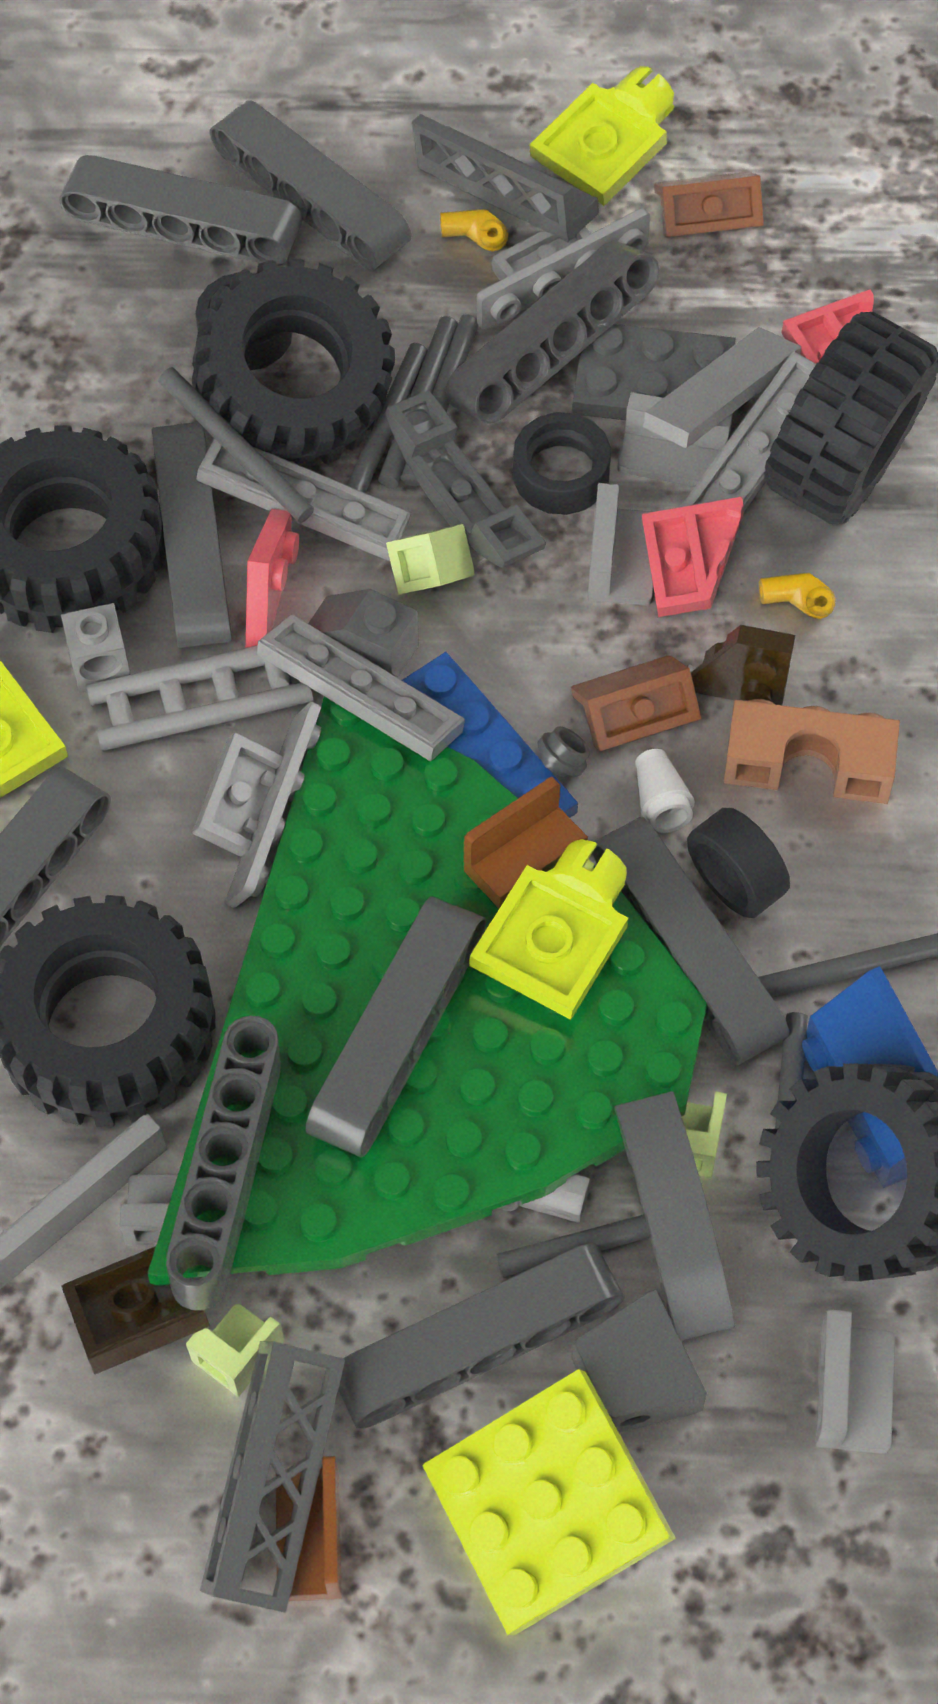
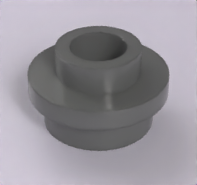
(563, 752)

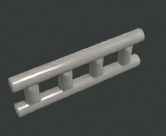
(177, 716)

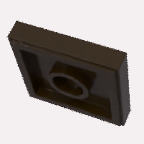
(125, 1314)

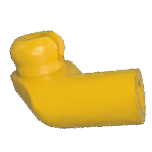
(477, 225)
(800, 590)

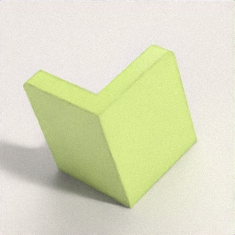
(430, 559)
(703, 1131)
(232, 1347)

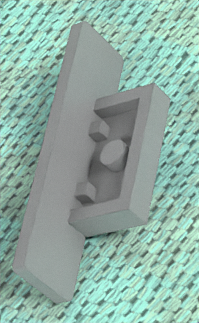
(544, 260)
(249, 799)

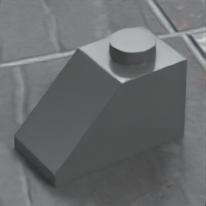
(371, 627)

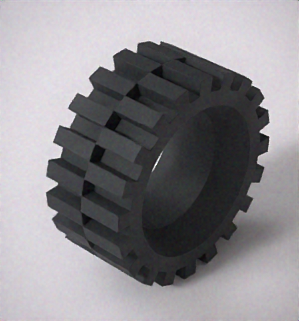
(799, 1178)

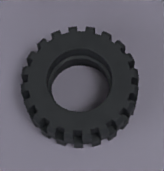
(306, 304)
(851, 417)
(82, 473)
(90, 944)

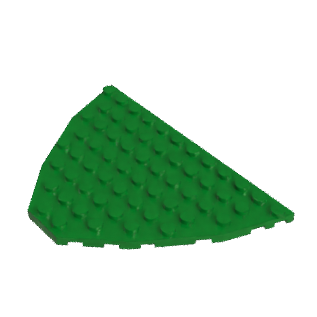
(505, 1086)

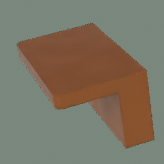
(710, 203)
(638, 701)
(521, 834)
(320, 1555)

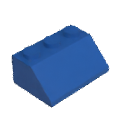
(868, 1028)

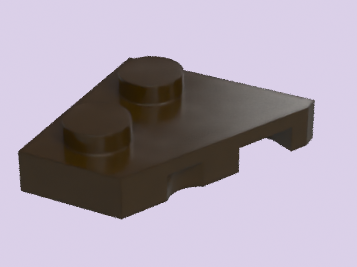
(746, 666)

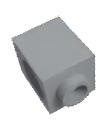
(95, 645)

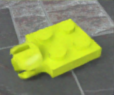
(607, 134)
(556, 929)

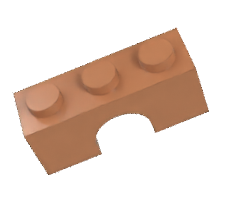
(855, 747)

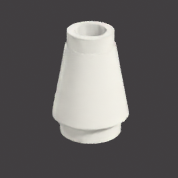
(662, 793)

